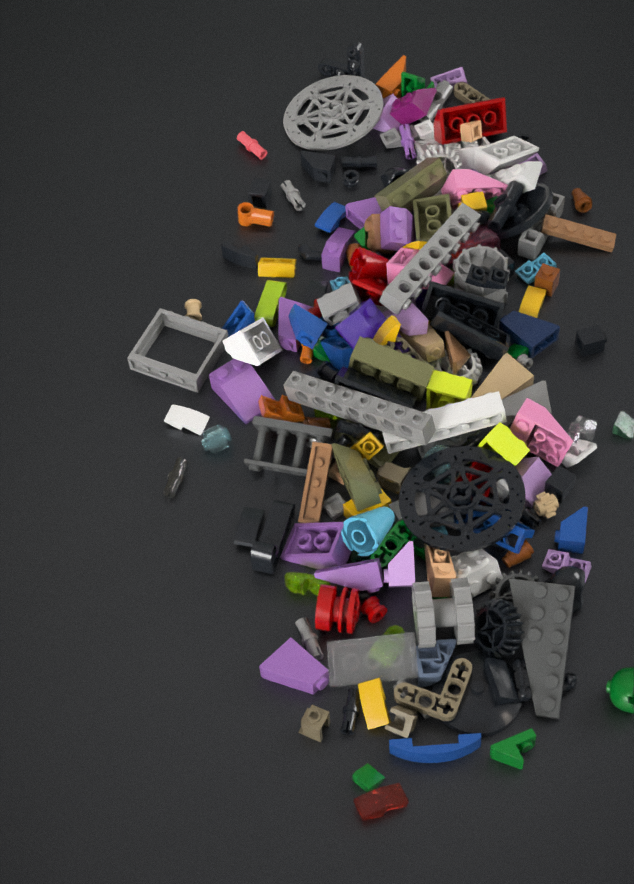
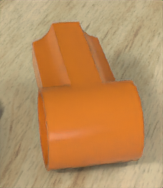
(249, 215)

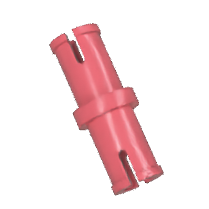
(252, 145)

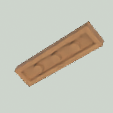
(578, 233)
(315, 483)

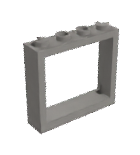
(169, 373)

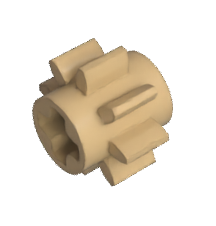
(546, 505)

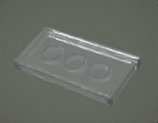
(372, 657)

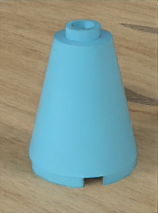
(367, 530)

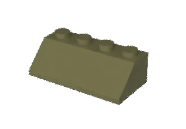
(418, 183)
(391, 367)

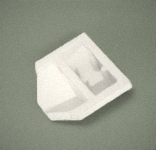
(578, 452)

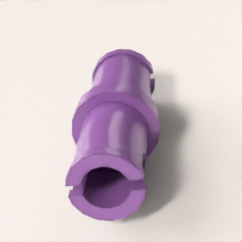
(407, 141)

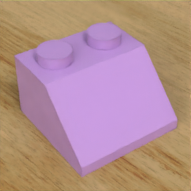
(401, 568)

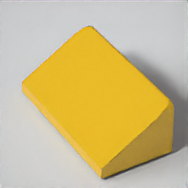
(277, 267)

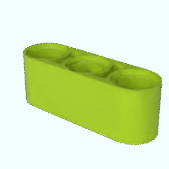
(269, 302)

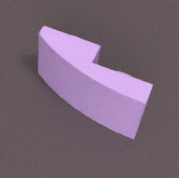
(557, 559)

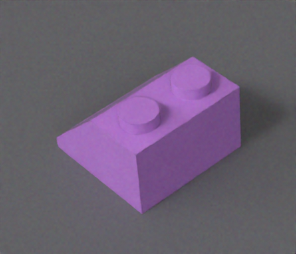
(396, 228)

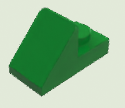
(509, 750)

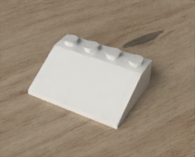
(465, 150)

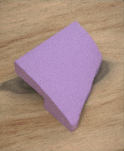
(411, 320)

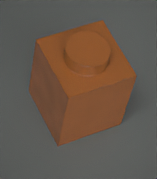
(547, 278)

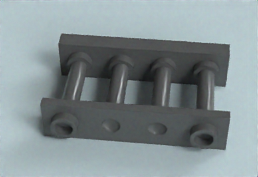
(283, 429)

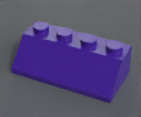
(363, 322)

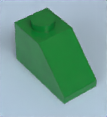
(410, 83)

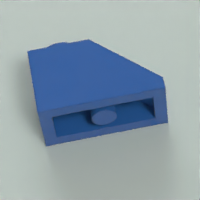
(306, 326)
(337, 351)
(572, 532)

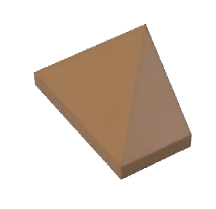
(456, 352)

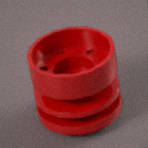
(337, 609)

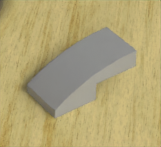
(392, 137)

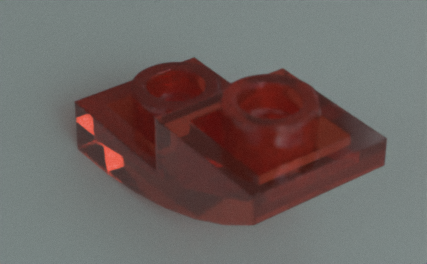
(376, 802)

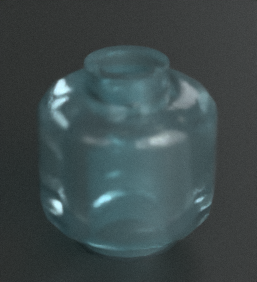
(216, 439)

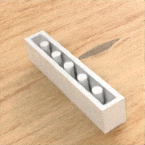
(456, 420)

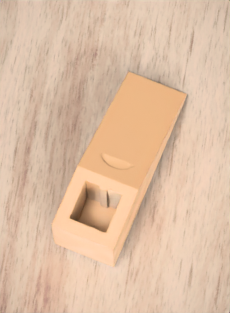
(439, 571)

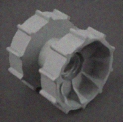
(485, 258)
(444, 612)

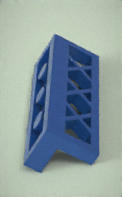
(519, 530)

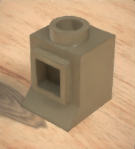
(392, 476)
(404, 720)
(313, 721)

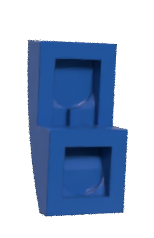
(331, 217)

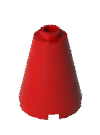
(367, 265)

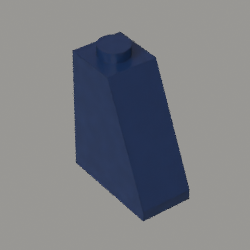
(529, 332)

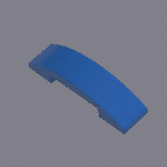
(435, 753)

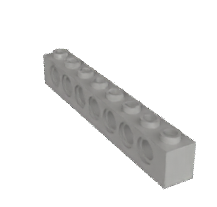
(429, 259)
(360, 408)

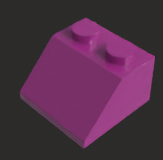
(412, 105)

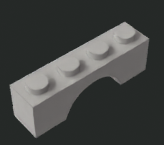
(532, 239)

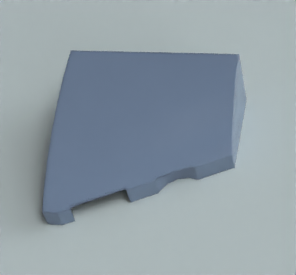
(433, 661)

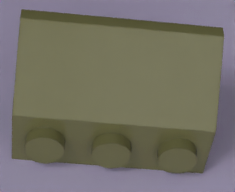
(356, 477)

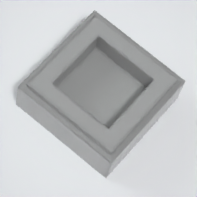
(334, 506)

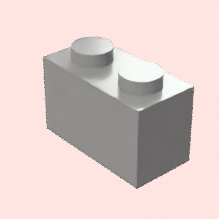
(339, 303)

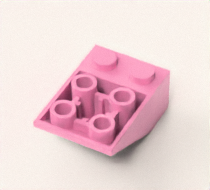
(468, 181)
(403, 257)
(541, 432)

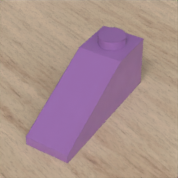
(335, 249)
(359, 575)

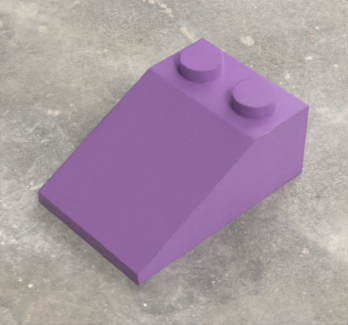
(239, 388)
(316, 545)

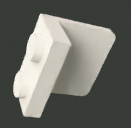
(479, 569)

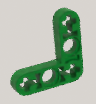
(400, 540)

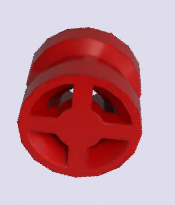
(373, 609)

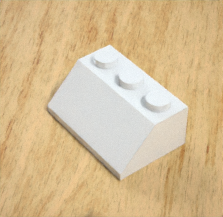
(502, 154)
(524, 173)
(253, 343)

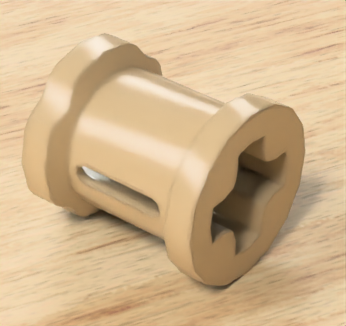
(193, 309)

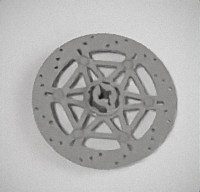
(333, 112)

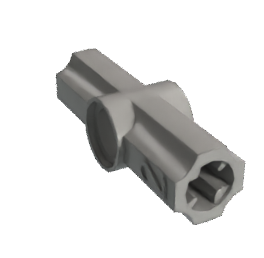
(443, 91)

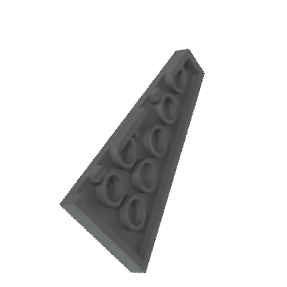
(547, 625)

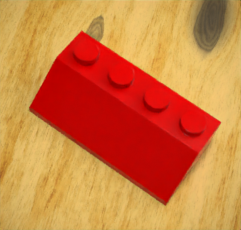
(490, 112)

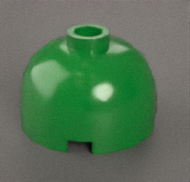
(622, 689)

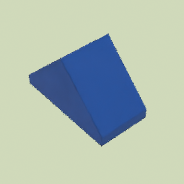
(239, 319)

